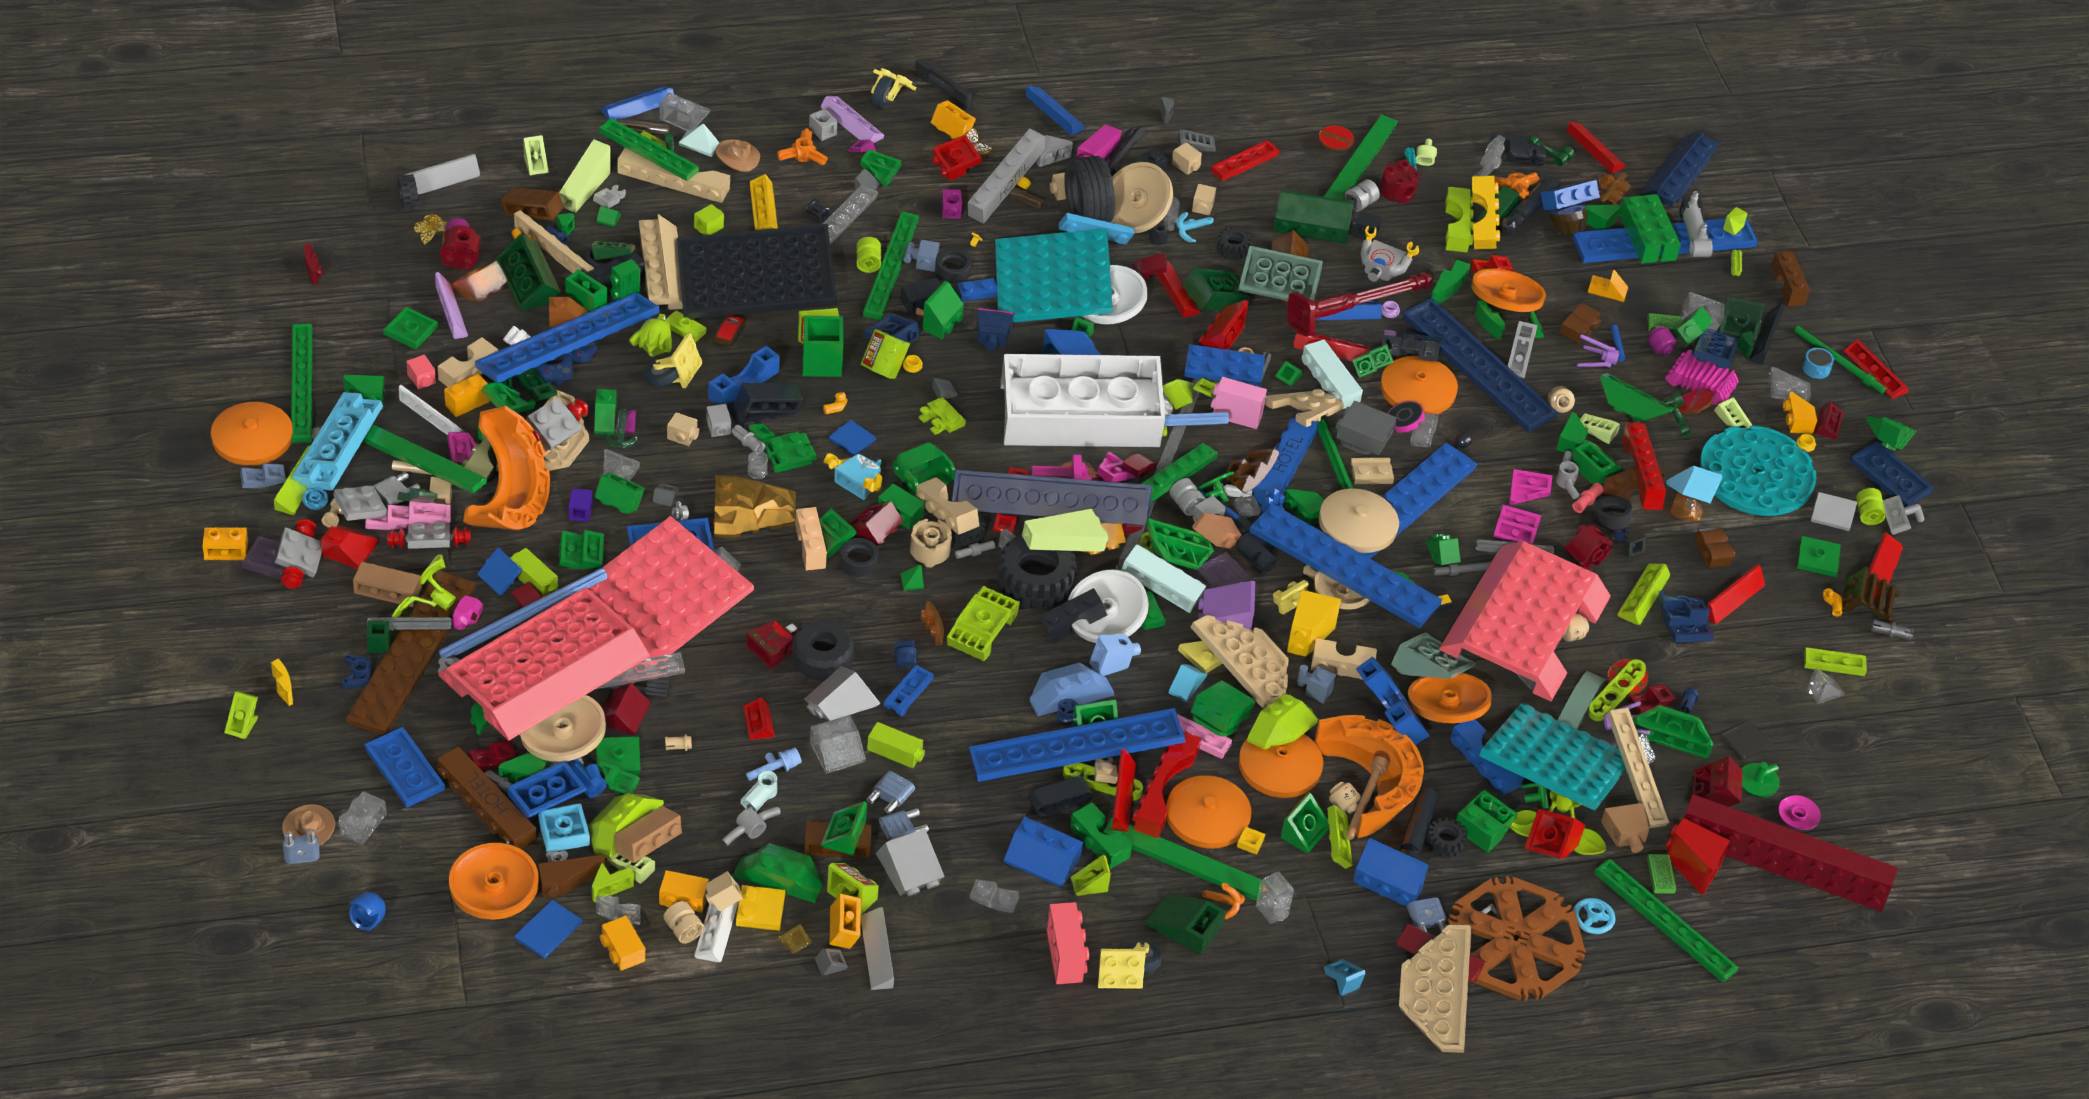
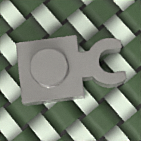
(609, 198)

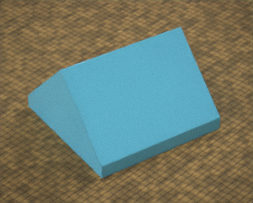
(1696, 483)

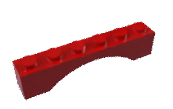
(1651, 485)
(1153, 811)

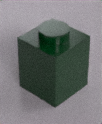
(378, 636)

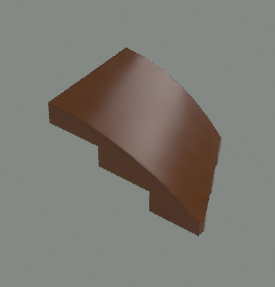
(1253, 470)

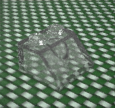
(682, 112)
(837, 744)

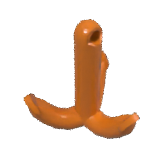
(1235, 899)

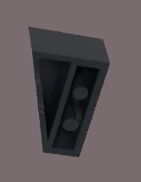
(765, 400)

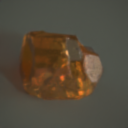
(1687, 508)

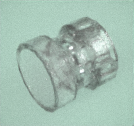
(757, 465)

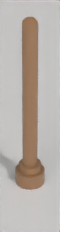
(1378, 767)

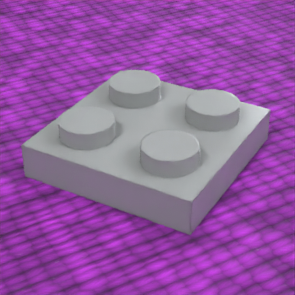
(360, 503)

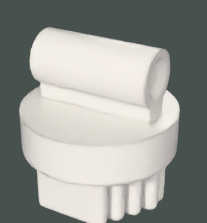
(515, 336)

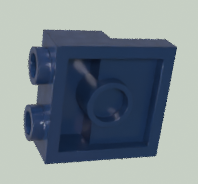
(896, 326)

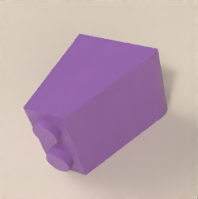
(1230, 603)

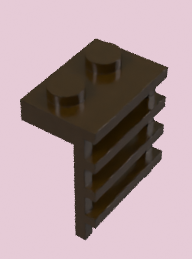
(1861, 590)

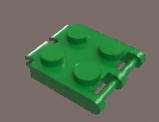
(790, 450)

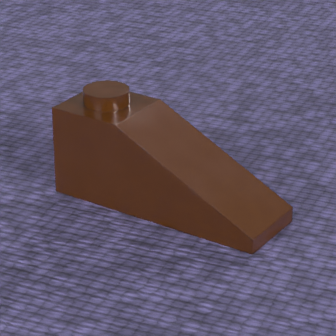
(565, 875)

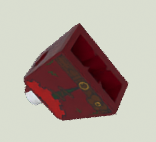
(771, 642)

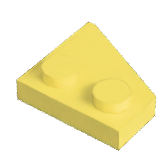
(1200, 655)

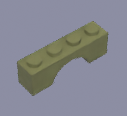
(479, 460)

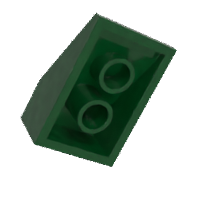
(1214, 288)

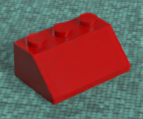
(1226, 327)

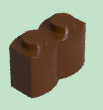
(1580, 322)
(1714, 547)

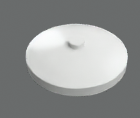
(1128, 296)
(1123, 601)

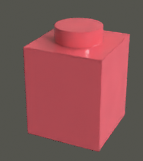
(421, 372)

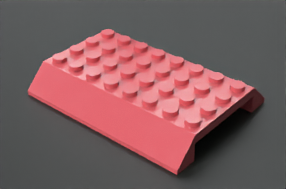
(1524, 612)

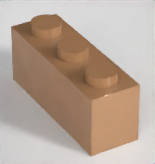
(386, 583)
(648, 834)

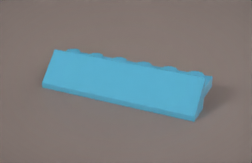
(337, 441)

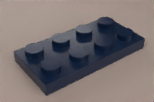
(1716, 348)
(1891, 474)

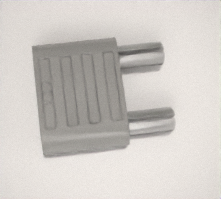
(390, 487)

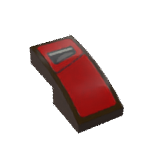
(729, 330)

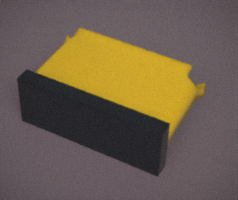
(1446, 603)

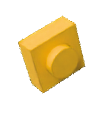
(1251, 840)

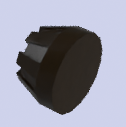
(1569, 219)

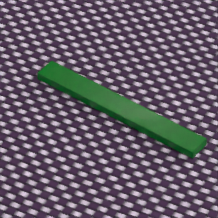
(1362, 157)
(891, 266)
(301, 383)
(424, 459)
(1190, 861)
(1666, 920)

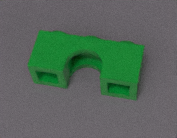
(1087, 825)

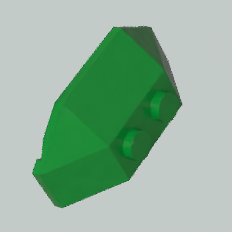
(1631, 400)
(1891, 432)
(1178, 544)
(1675, 730)
(781, 869)

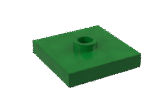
(410, 328)
(1818, 556)
(621, 752)

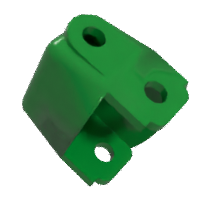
(921, 465)

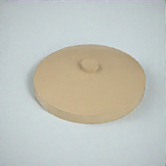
(1141, 196)
(1359, 520)
(568, 732)

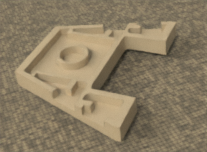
(1311, 403)

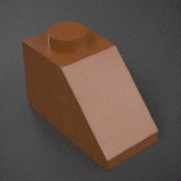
(563, 310)

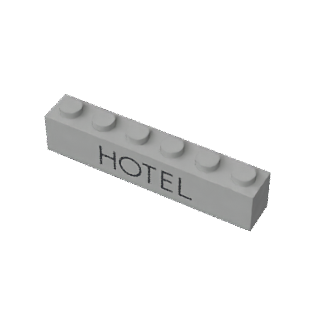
(1006, 176)

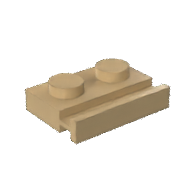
(1372, 471)

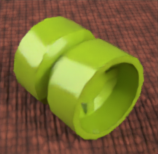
(868, 254)
(1870, 506)

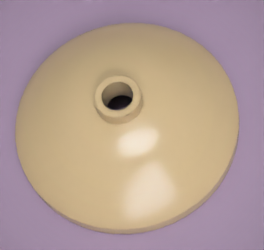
(1329, 587)

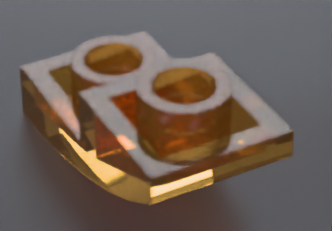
(933, 623)

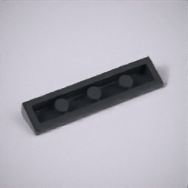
(1766, 334)

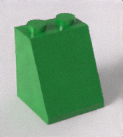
(823, 346)

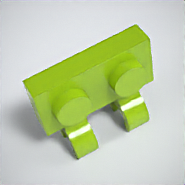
(945, 416)

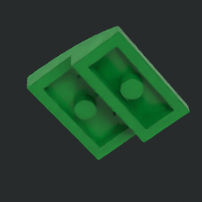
(580, 550)

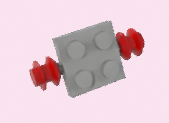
(556, 422)
(429, 536)
(298, 553)

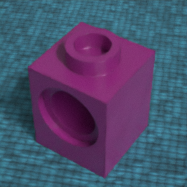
(951, 203)

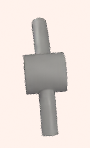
(1568, 474)
(751, 823)

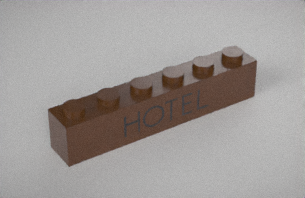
(485, 799)

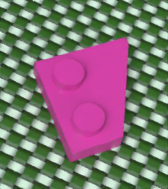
(460, 446)
(1111, 469)
(1529, 486)

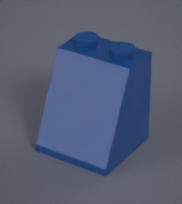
(1067, 343)

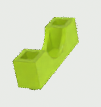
(1459, 233)

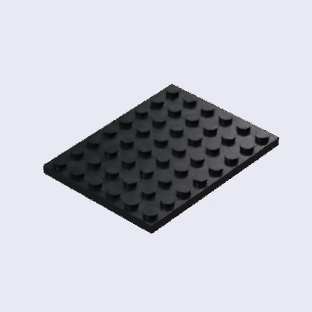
(756, 271)

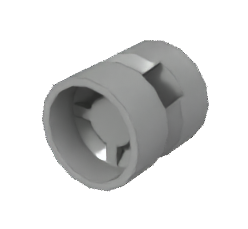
(1362, 195)
(1186, 495)

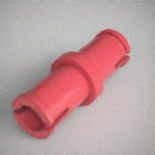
(1587, 497)

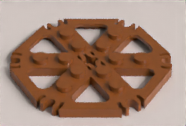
(1530, 940)

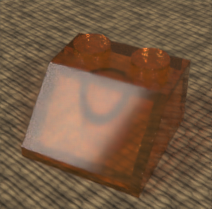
(480, 282)

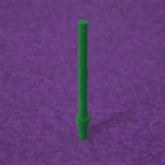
(1868, 379)

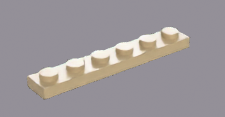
(550, 244)
(1637, 766)

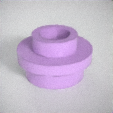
(1390, 309)

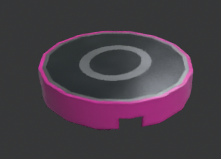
(1408, 416)

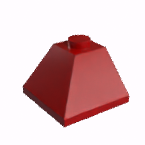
(347, 545)
(1554, 834)

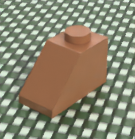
(1217, 529)

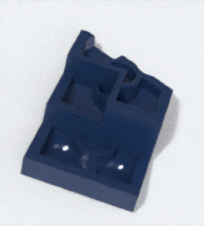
(1685, 618)

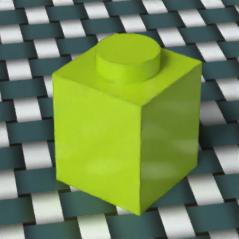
(709, 220)

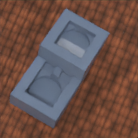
(267, 476)

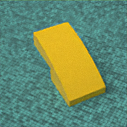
(282, 681)

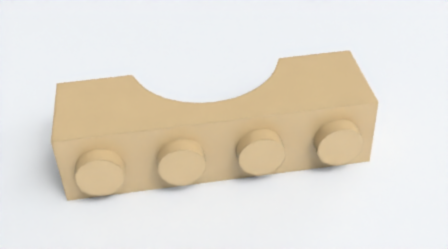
(957, 515)

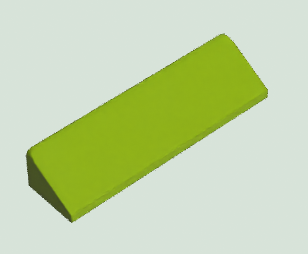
(291, 493)
(1644, 593)

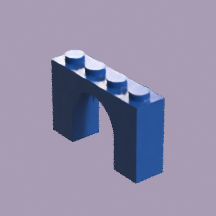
(1397, 707)

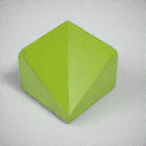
(1735, 221)

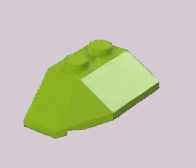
(1281, 722)
(617, 816)

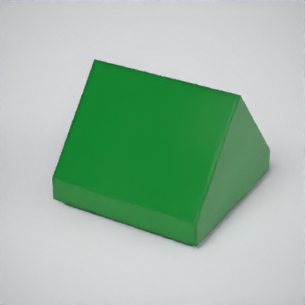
(608, 216)
(565, 223)
(1083, 326)

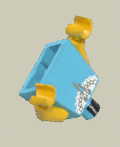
(857, 473)

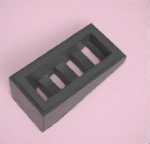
(1195, 139)

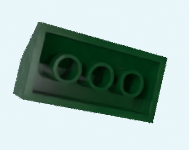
(1313, 216)
(527, 273)

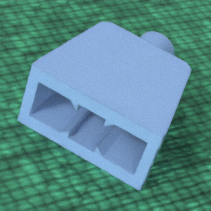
(1113, 653)

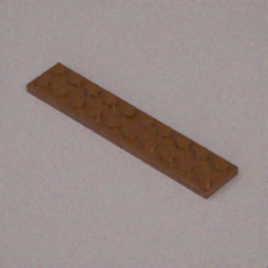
(405, 661)

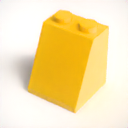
(1313, 619)

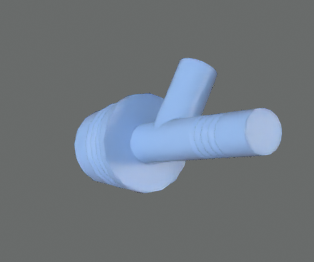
(788, 760)

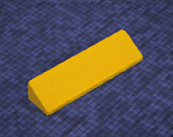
(763, 203)

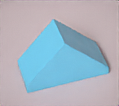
(1186, 682)

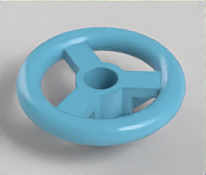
(1595, 912)

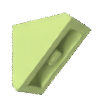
(535, 155)

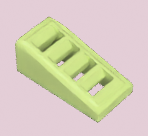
(1732, 405)
(1603, 429)
(640, 875)

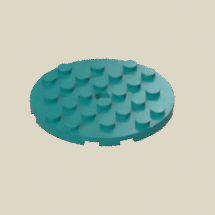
(1785, 477)

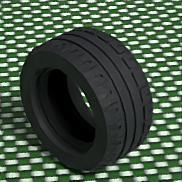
(1090, 188)

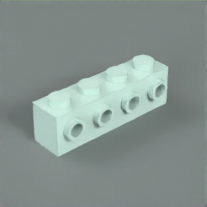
(1331, 373)
(1163, 578)

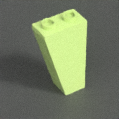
(586, 176)
(1066, 532)

